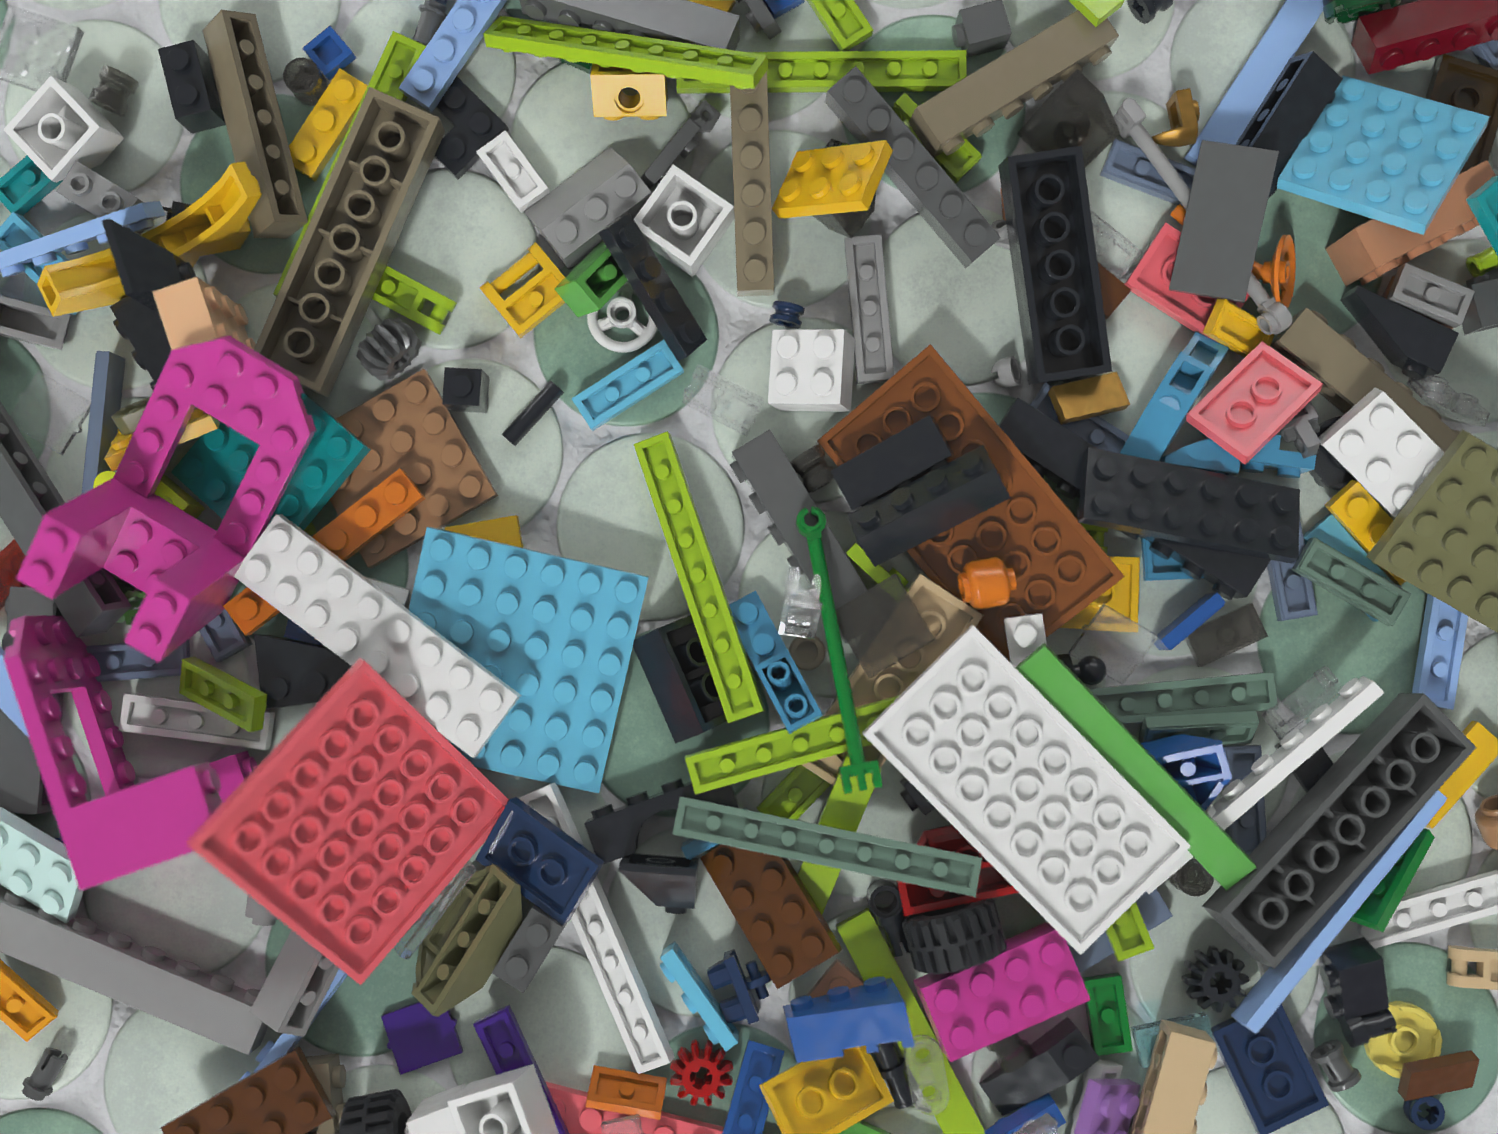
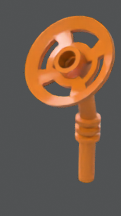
(1277, 272)

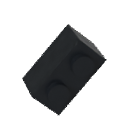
(191, 86)

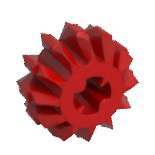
(713, 1080)

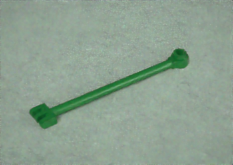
(858, 766)

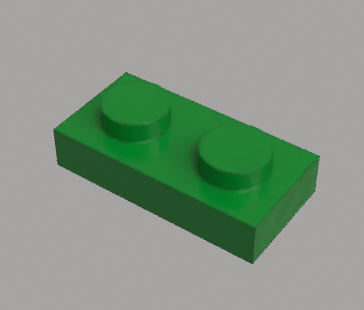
(1107, 1014)

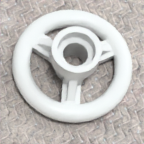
(618, 304)

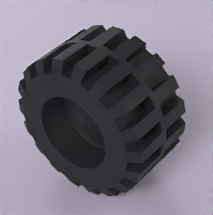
(954, 937)
(375, 1114)

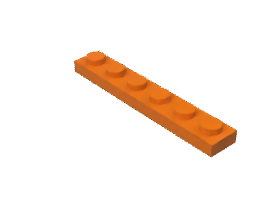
(342, 537)

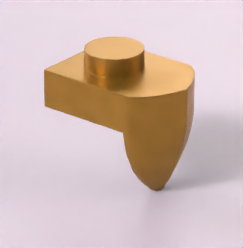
(1183, 119)

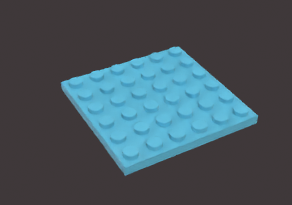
(549, 632)

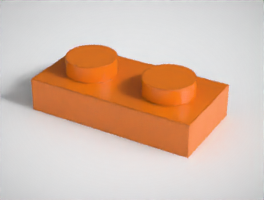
(626, 1092)

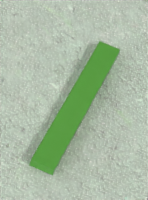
(1090, 717)

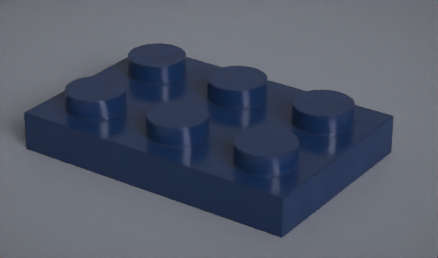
(542, 859)
(1269, 1071)

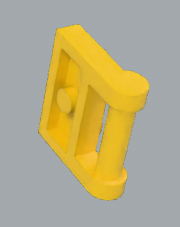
(534, 299)

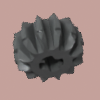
(388, 349)

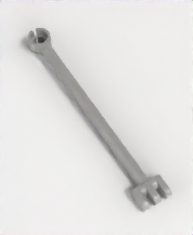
(1273, 315)

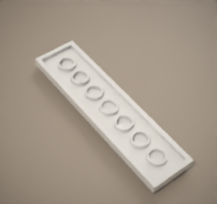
(368, 624)

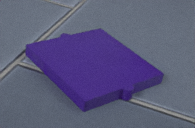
(420, 1037)

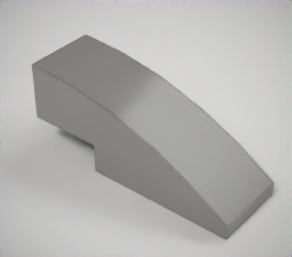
(32, 323)

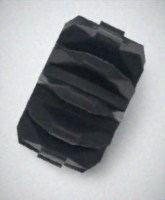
(1225, 988)

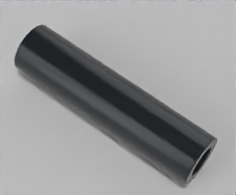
(532, 413)

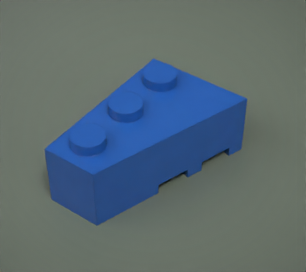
(848, 1019)

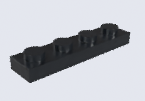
(653, 286)

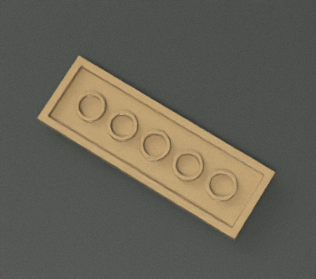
(947, 620)

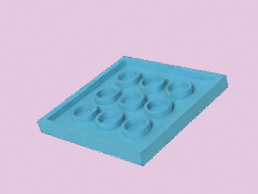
(1383, 154)

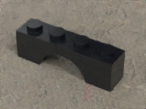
(616, 831)

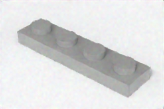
(869, 309)

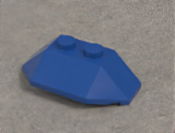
(1194, 763)

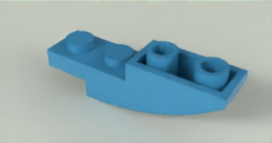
(1175, 398)
(1211, 457)
(774, 663)

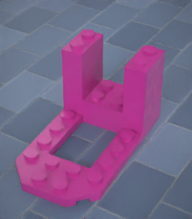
(153, 543)
(132, 822)

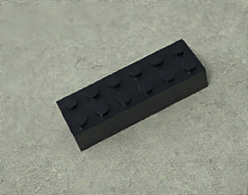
(1055, 265)

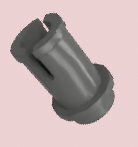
(430, 20)
(43, 1076)

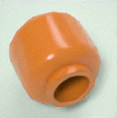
(986, 583)

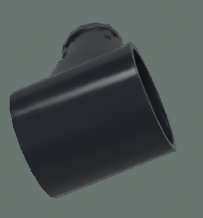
(889, 917)

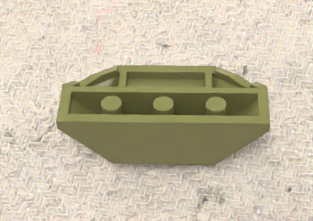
(468, 940)

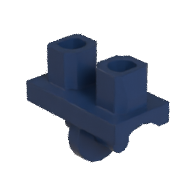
(743, 1004)

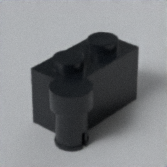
(1357, 991)

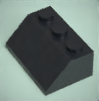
(680, 678)

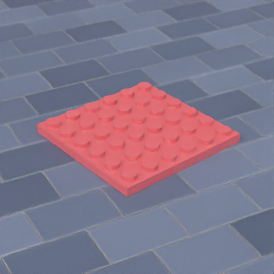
(353, 822)

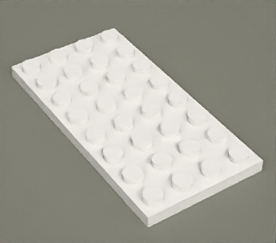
(1026, 789)

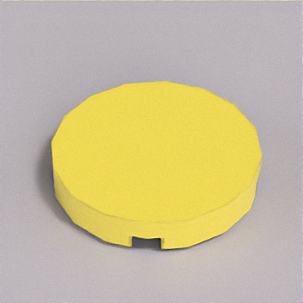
(1414, 1040)

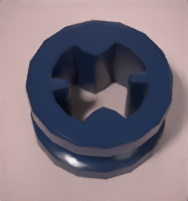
(787, 314)
(1435, 1116)

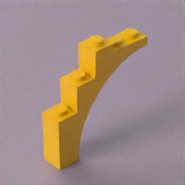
(207, 227)

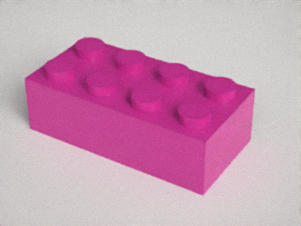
(1005, 995)

